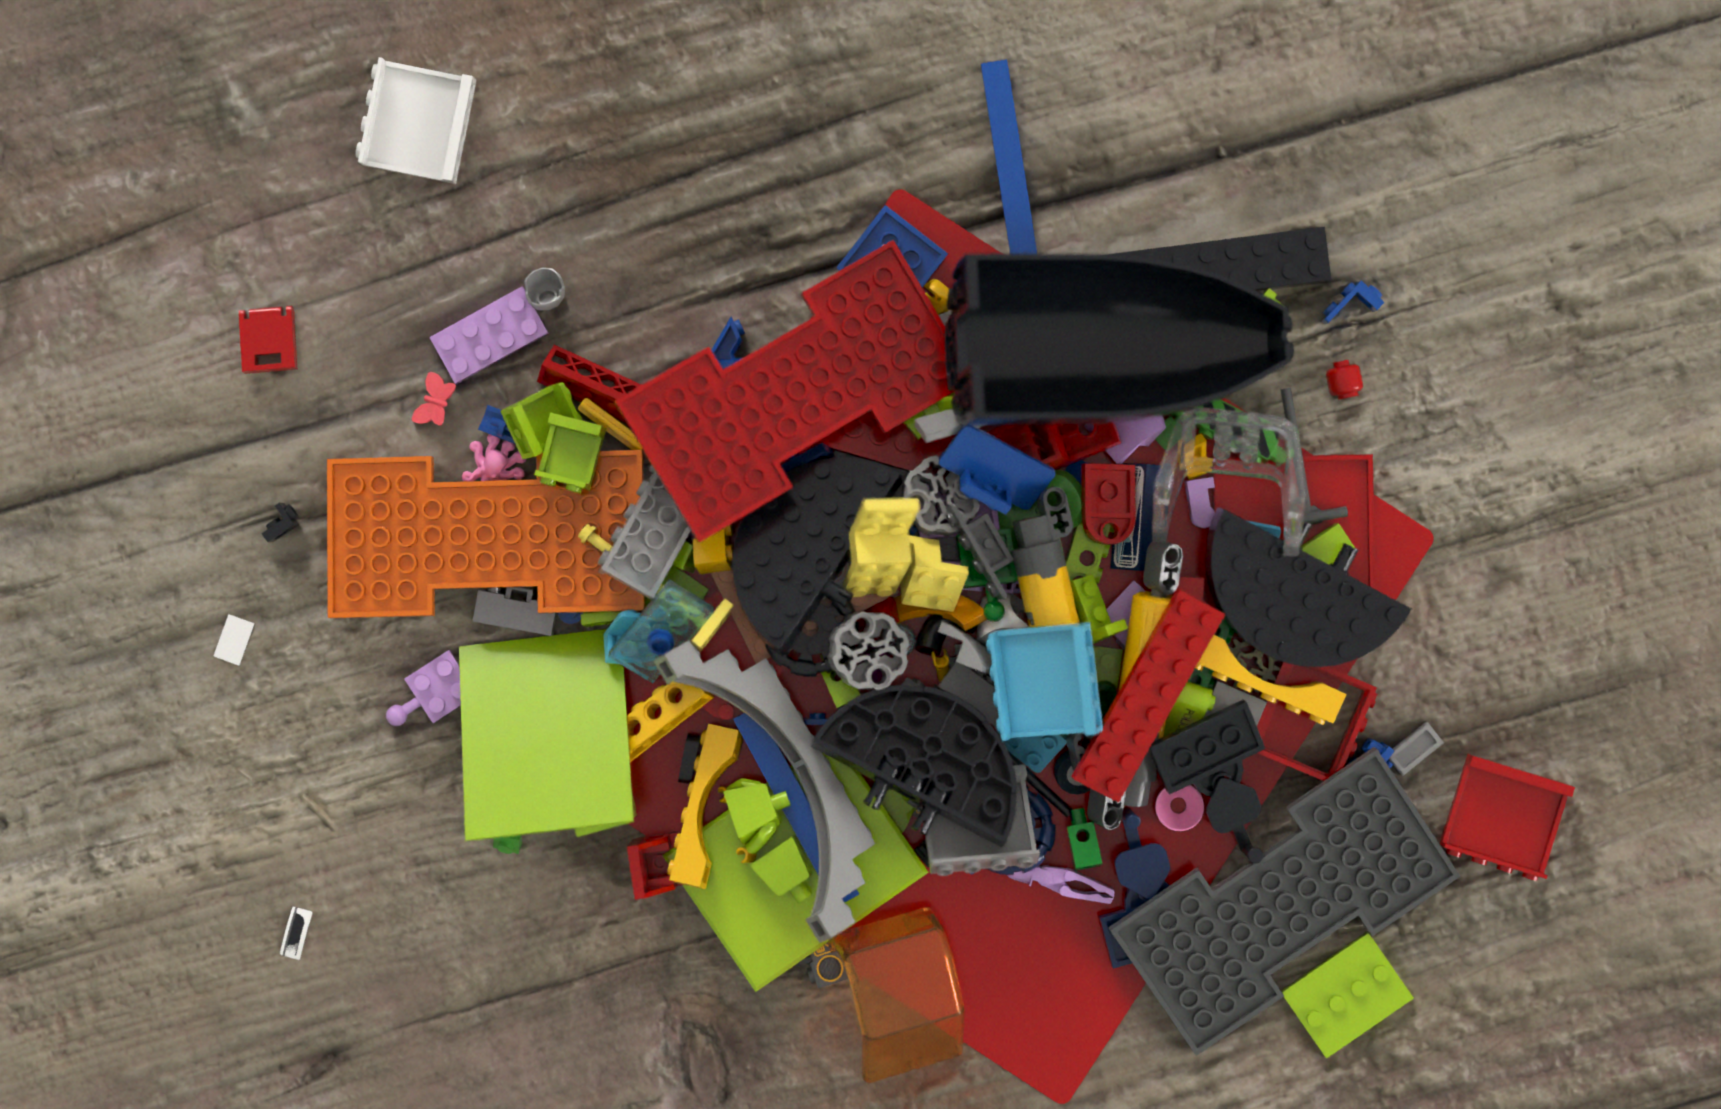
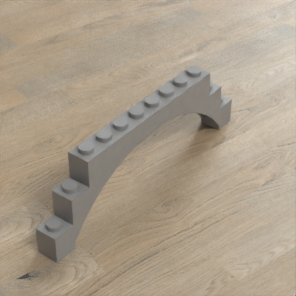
(836, 819)

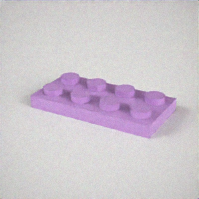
(488, 335)

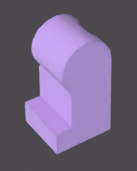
(1198, 501)

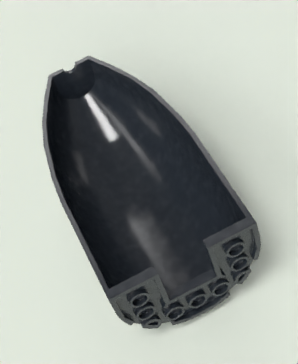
(1102, 338)

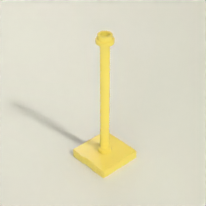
(709, 628)

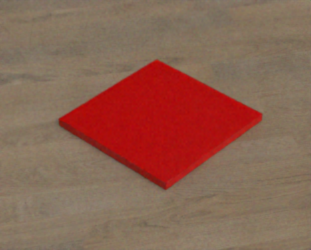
(1331, 483)

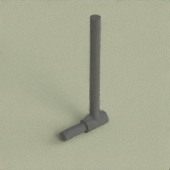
(1311, 513)

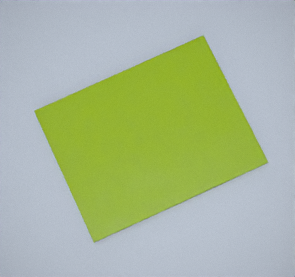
(543, 736)
(770, 931)

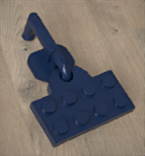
(1143, 873)

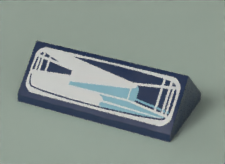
(1133, 551)

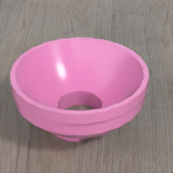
(1186, 819)

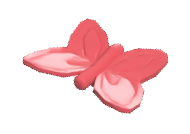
(435, 409)

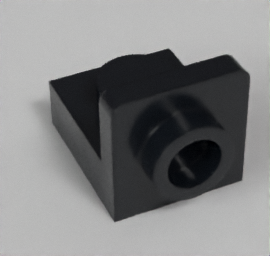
(279, 527)

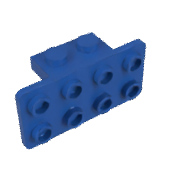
(995, 470)

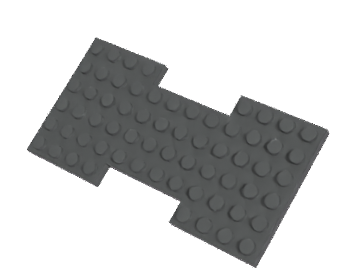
(1353, 856)

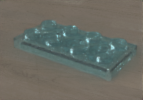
(670, 610)

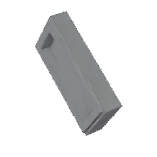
(1415, 748)

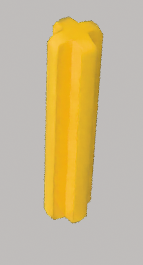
(611, 424)

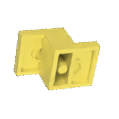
(930, 581)

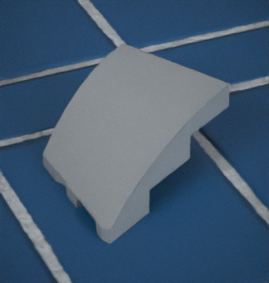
(971, 652)

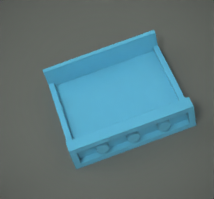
(1045, 681)

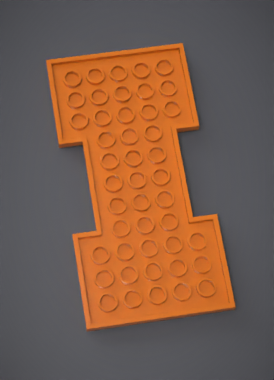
(405, 535)

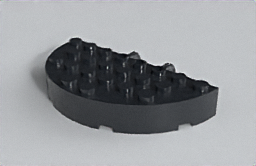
(800, 544)
(1294, 603)
(930, 752)

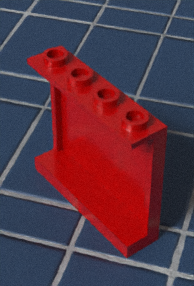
(1505, 817)

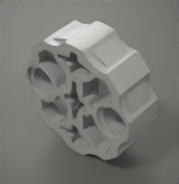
(918, 490)
(860, 675)

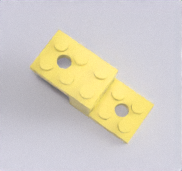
(880, 546)

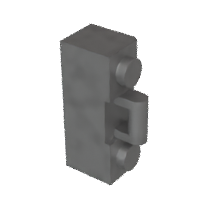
(504, 611)

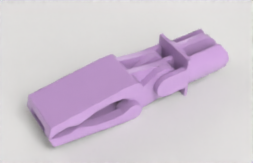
(1055, 879)

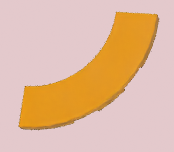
(966, 613)

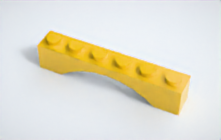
(1315, 697)
(719, 752)

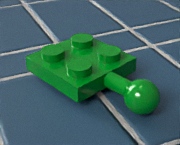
(993, 609)

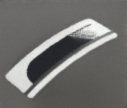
(295, 933)

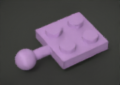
(435, 689)

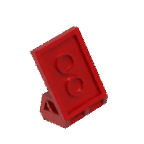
(648, 866)

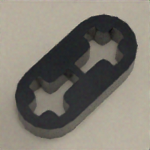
(690, 753)

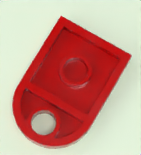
(1108, 499)

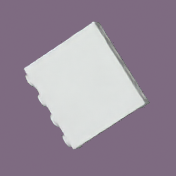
(416, 121)

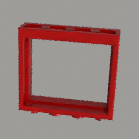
(1356, 724)

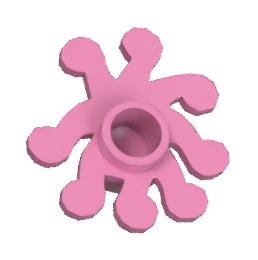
(495, 462)

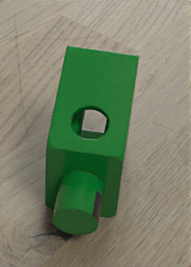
(1087, 853)

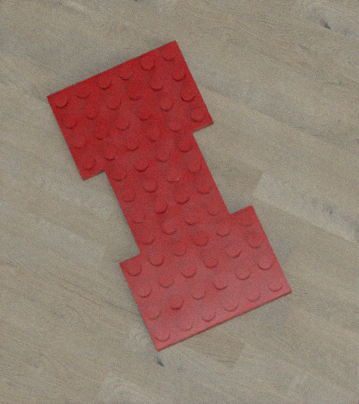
(726, 430)

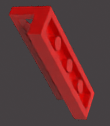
(585, 386)

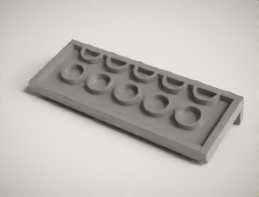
(647, 541)

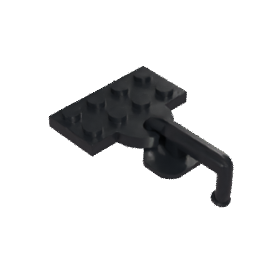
(1207, 753)

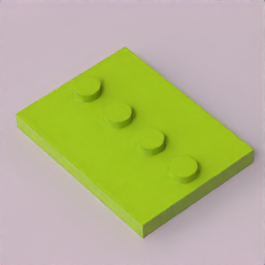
(1346, 994)

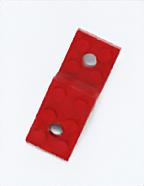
(1058, 443)

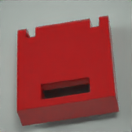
(267, 334)

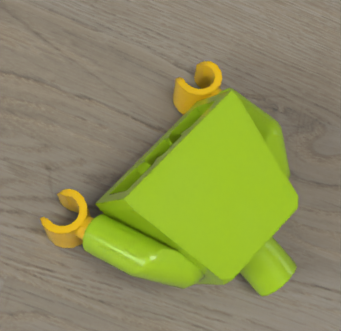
(753, 813)

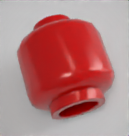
(1344, 380)

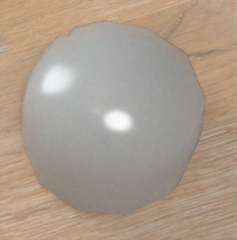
(544, 289)

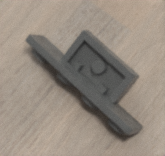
(985, 546)

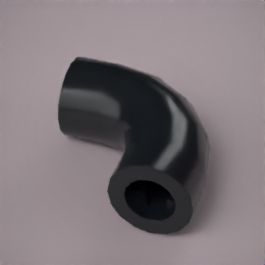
(931, 640)

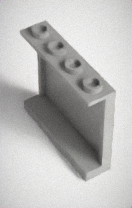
(959, 849)

